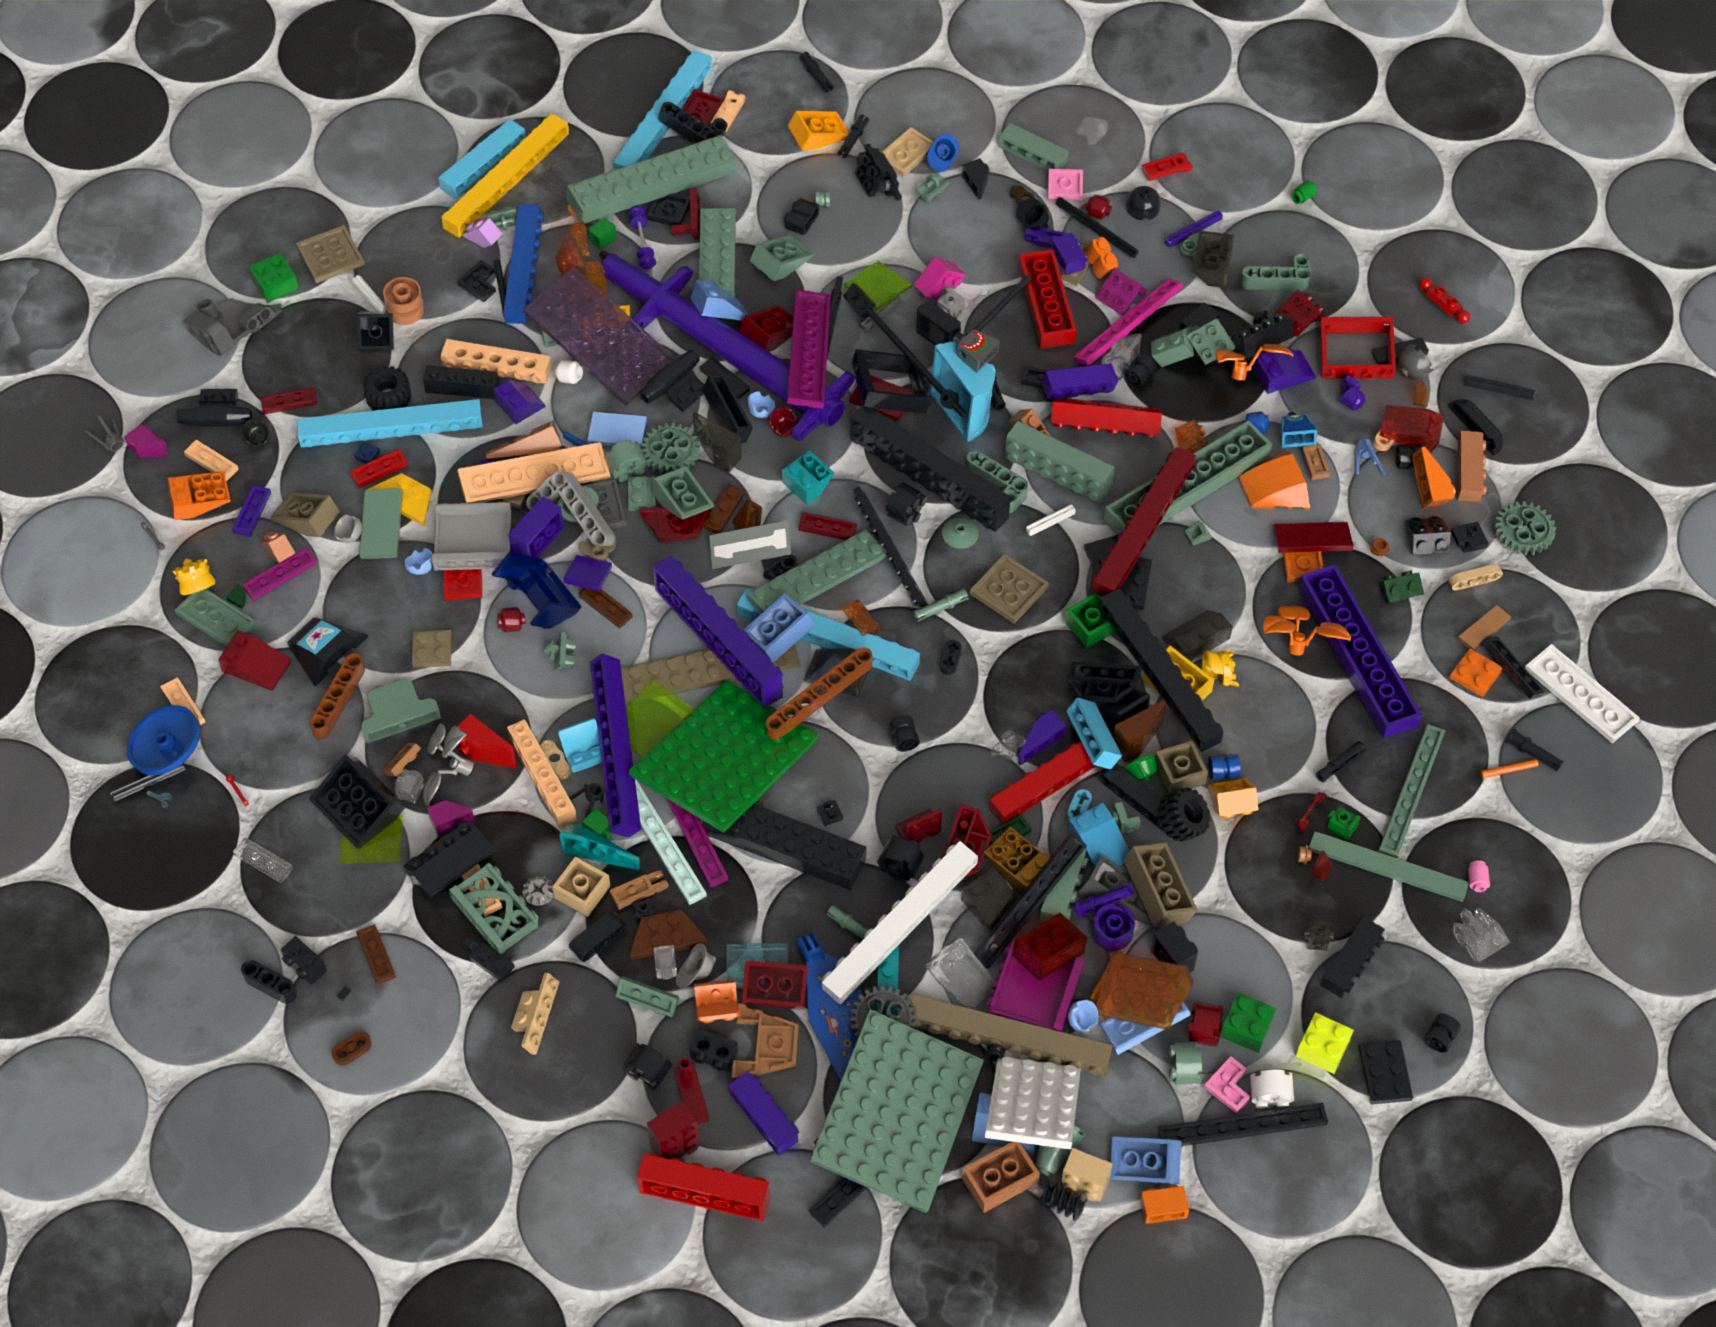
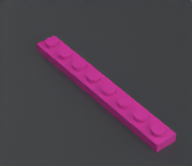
(1128, 322)

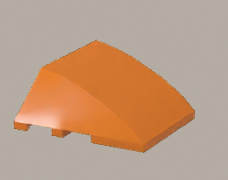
(1276, 483)

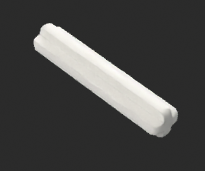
(369, 294)
(1050, 520)

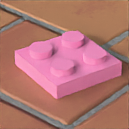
(1065, 184)

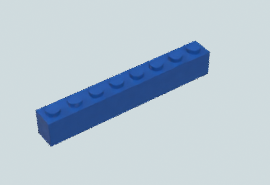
(523, 262)

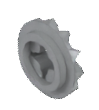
(537, 898)

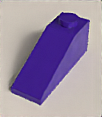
(1044, 733)

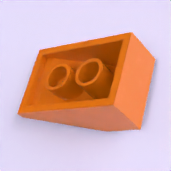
(1432, 481)

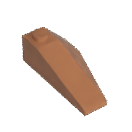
(541, 440)

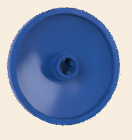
(163, 740)

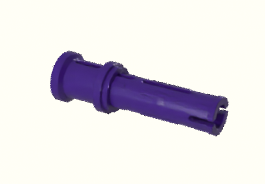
(1095, 902)

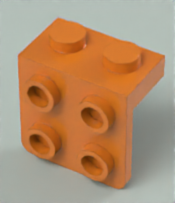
(716, 1001)

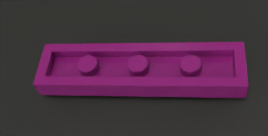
(279, 574)

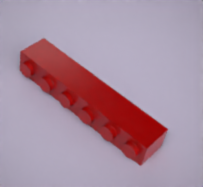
(1041, 783)

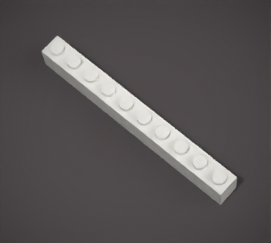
(899, 922)

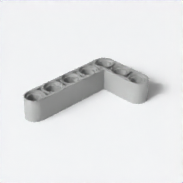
(575, 503)

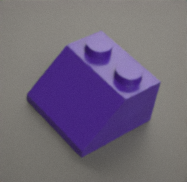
(517, 400)

